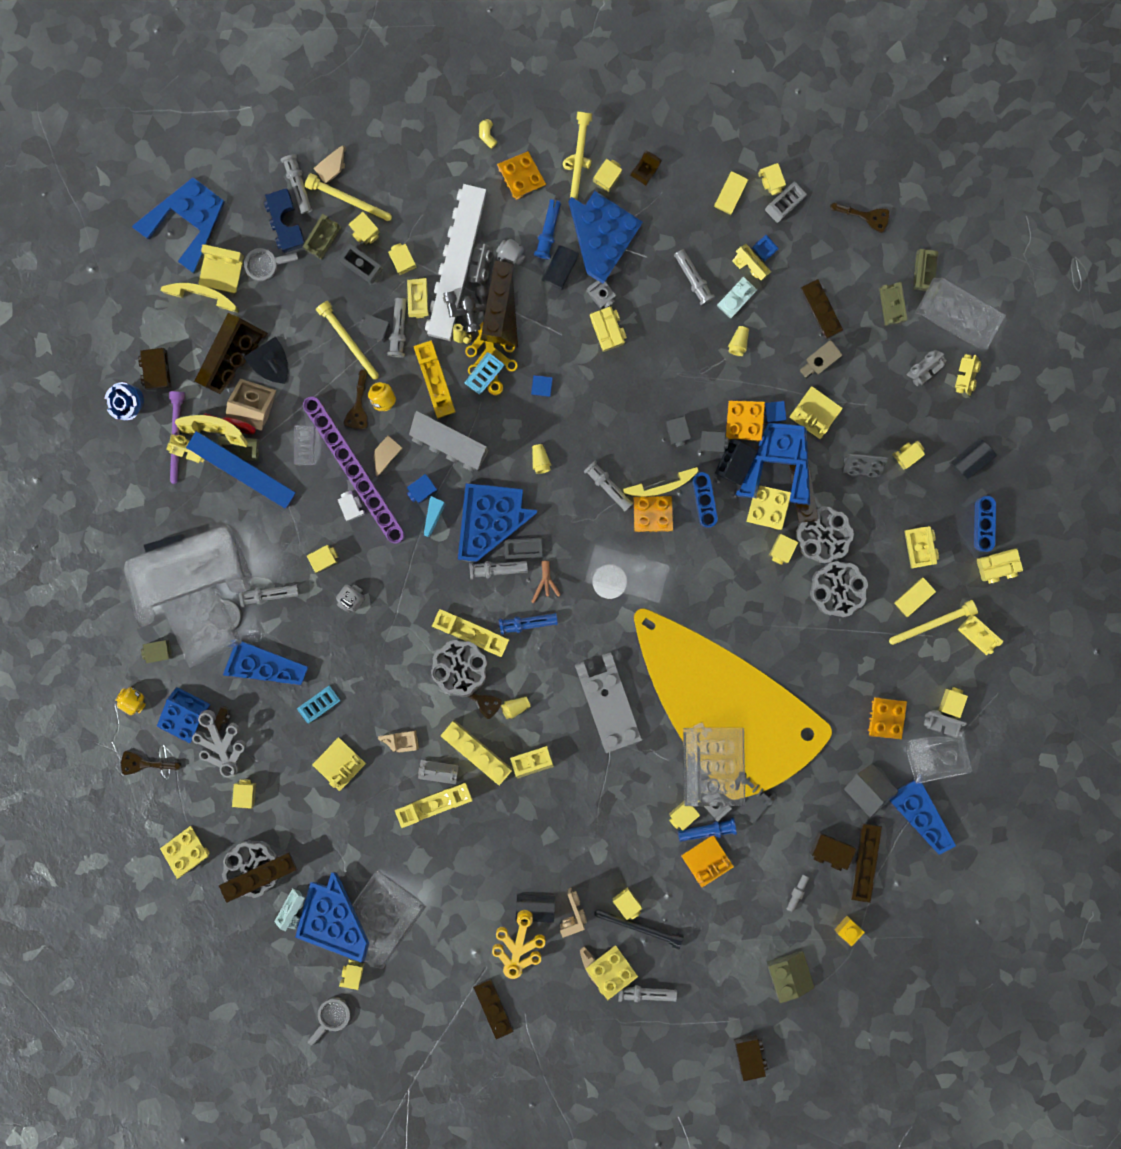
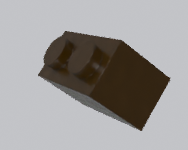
(155, 369)
(832, 851)
(750, 1057)

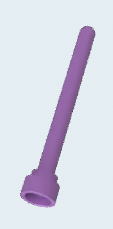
(177, 399)

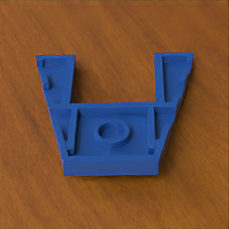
(195, 205)
(786, 446)

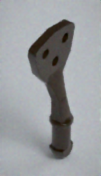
(867, 216)
(357, 408)
(481, 700)
(141, 763)

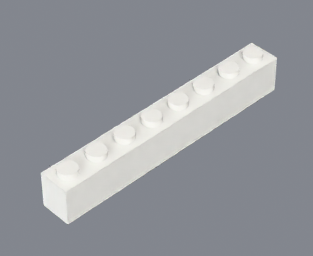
(457, 259)

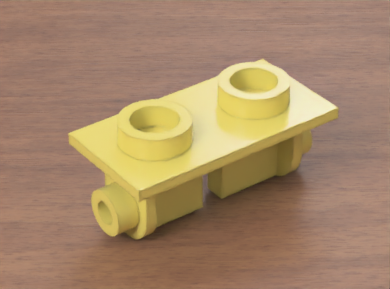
(970, 367)
(178, 445)

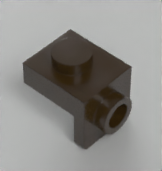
(646, 168)
(222, 718)

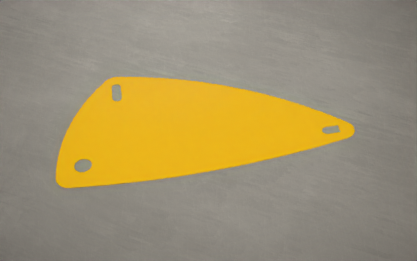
(716, 688)

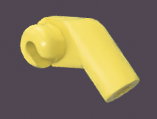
(484, 133)
(569, 162)
(460, 335)

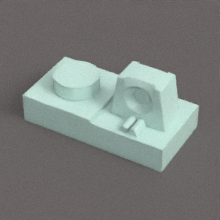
(737, 297)
(287, 916)

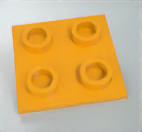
(521, 174)
(745, 420)
(653, 514)
(887, 718)
(707, 861)

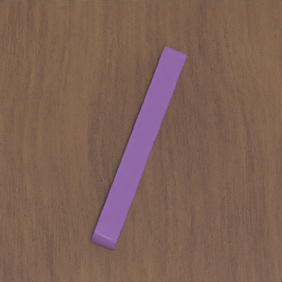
(347, 463)

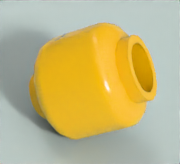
(381, 396)
(130, 701)

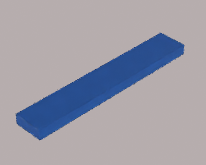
(240, 469)

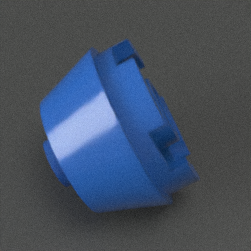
(124, 401)

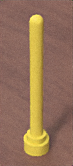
(584, 120)
(314, 183)
(326, 311)
(968, 609)

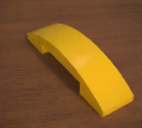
(434, 379)

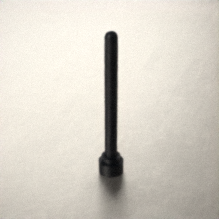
(674, 939)

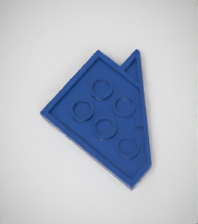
(602, 233)
(489, 518)
(331, 921)

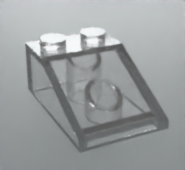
(937, 758)

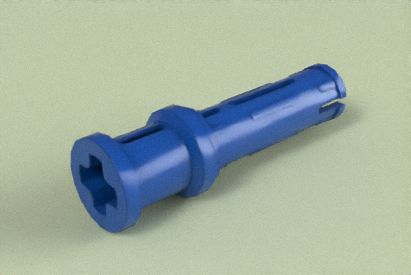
(546, 238)
(518, 624)
(715, 829)

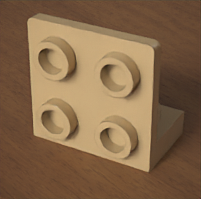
(570, 924)

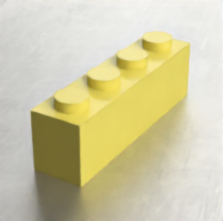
(476, 752)

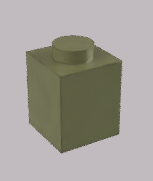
(156, 651)

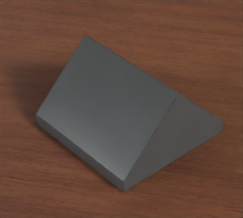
(871, 790)

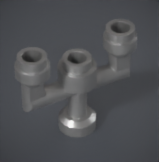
(467, 306)

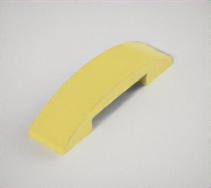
(179, 288)
(194, 423)
(638, 490)
(470, 632)
(433, 805)

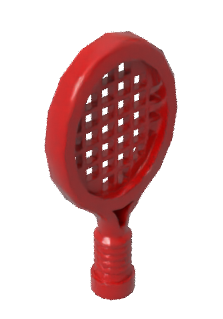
(242, 426)

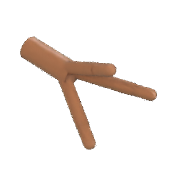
(547, 580)

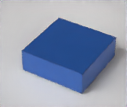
(765, 248)
(541, 386)
(775, 411)

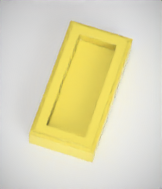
(731, 193)
(914, 597)

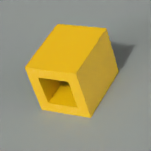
(849, 931)

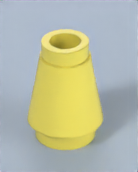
(738, 344)
(541, 462)
(515, 707)

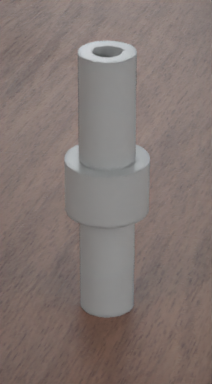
(798, 893)

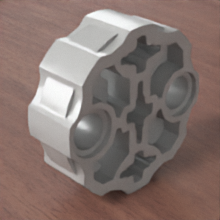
(820, 554)
(826, 603)
(447, 682)
(242, 852)

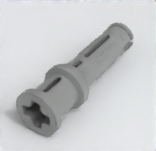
(294, 175)
(698, 285)
(397, 337)
(601, 478)
(488, 569)
(258, 595)
(671, 995)

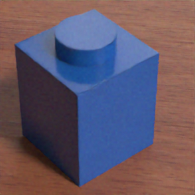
(421, 489)

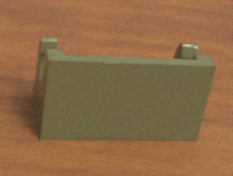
(322, 237)
(924, 269)
(893, 304)
(248, 453)

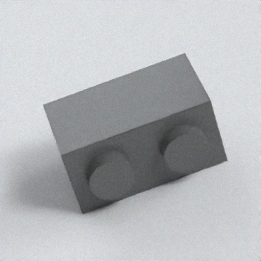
(360, 264)

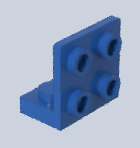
(182, 714)

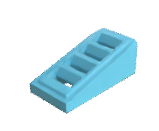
(493, 372)
(434, 511)
(305, 714)

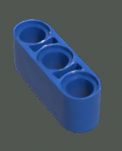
(706, 490)
(979, 532)

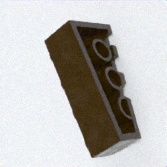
(500, 312)
(227, 352)

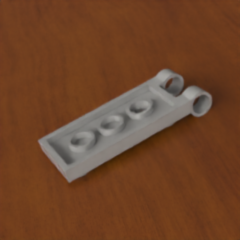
(610, 712)

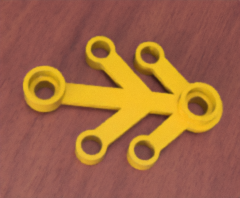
(490, 349)
(517, 948)

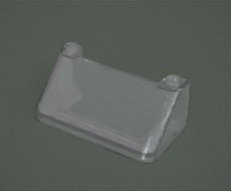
(185, 569)

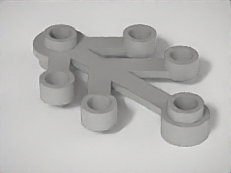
(218, 745)

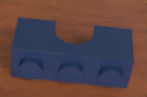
(279, 204)

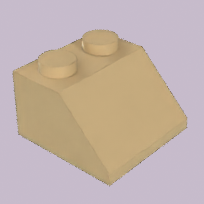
(250, 403)

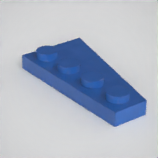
(260, 664)
(921, 813)

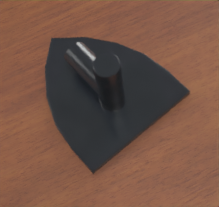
(269, 361)

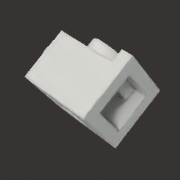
(350, 506)

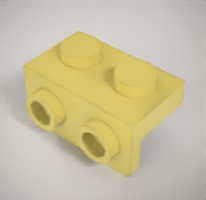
(921, 547)

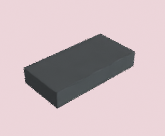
(523, 548)

